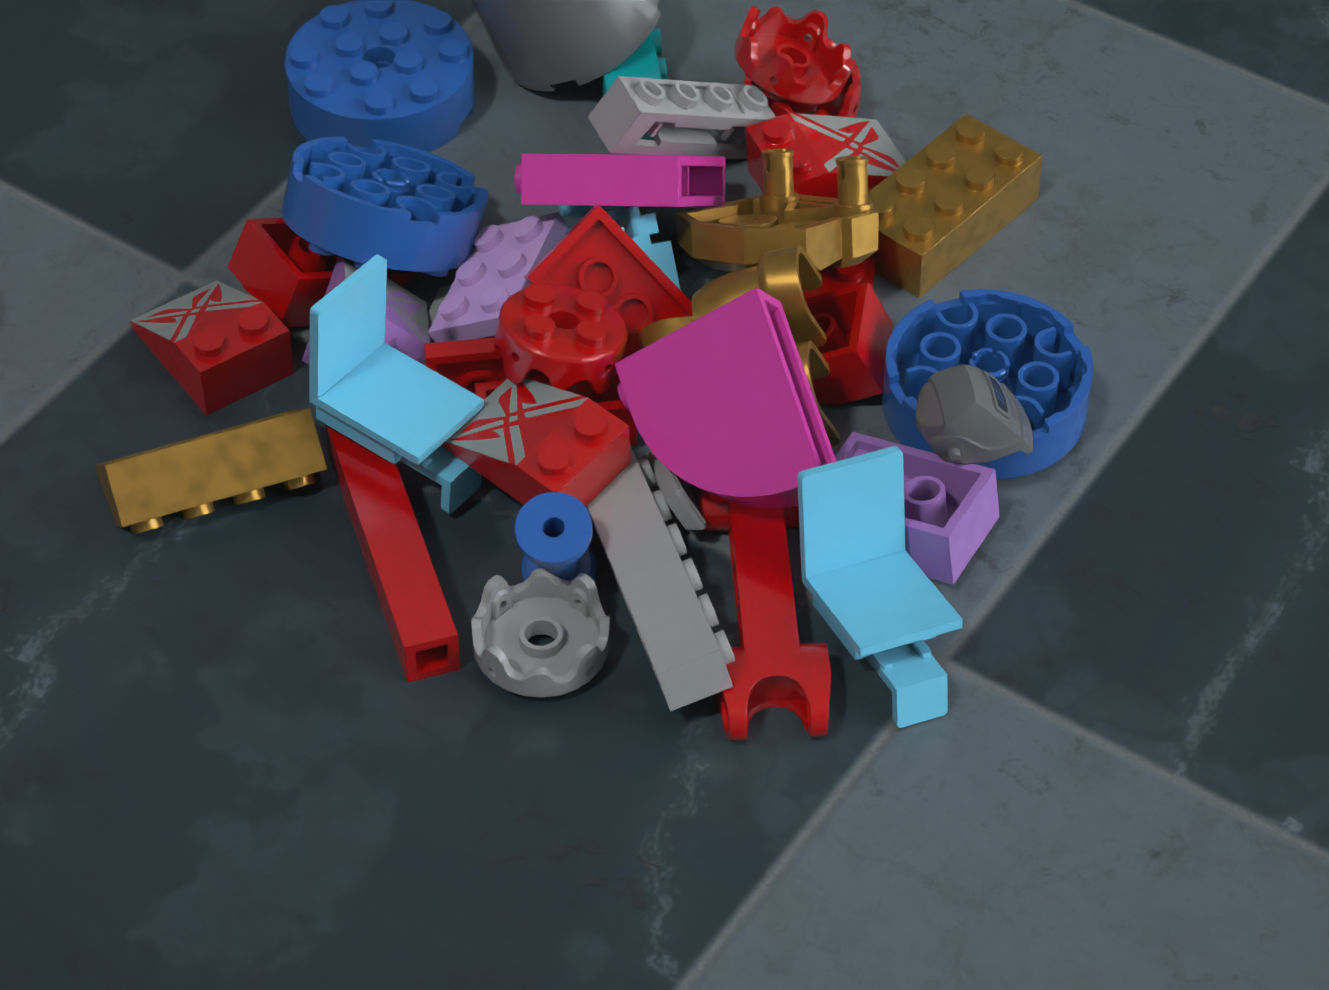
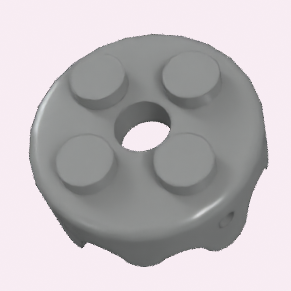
(540, 606)

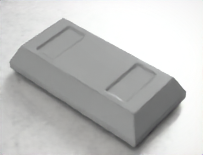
(677, 495)

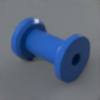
(556, 536)

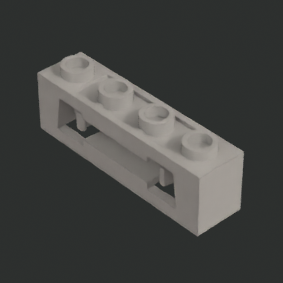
(678, 117)

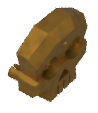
(829, 229)

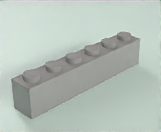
(661, 587)

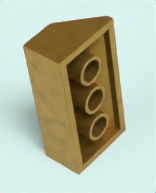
(211, 468)

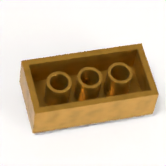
(950, 202)

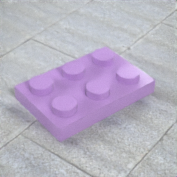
(493, 274)

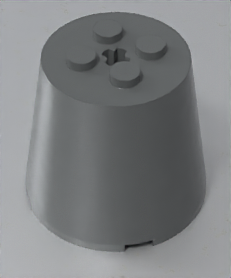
(565, 39)

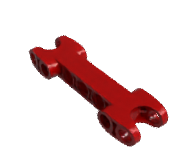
(770, 662)

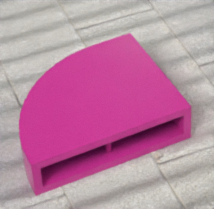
(621, 180)
(729, 404)

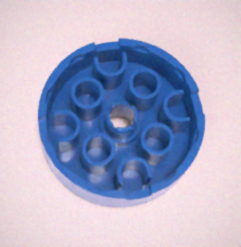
(381, 74)
(383, 203)
(1014, 341)

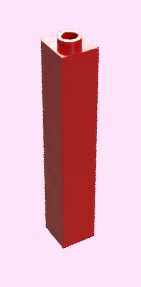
(396, 559)

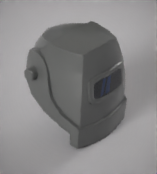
(971, 417)

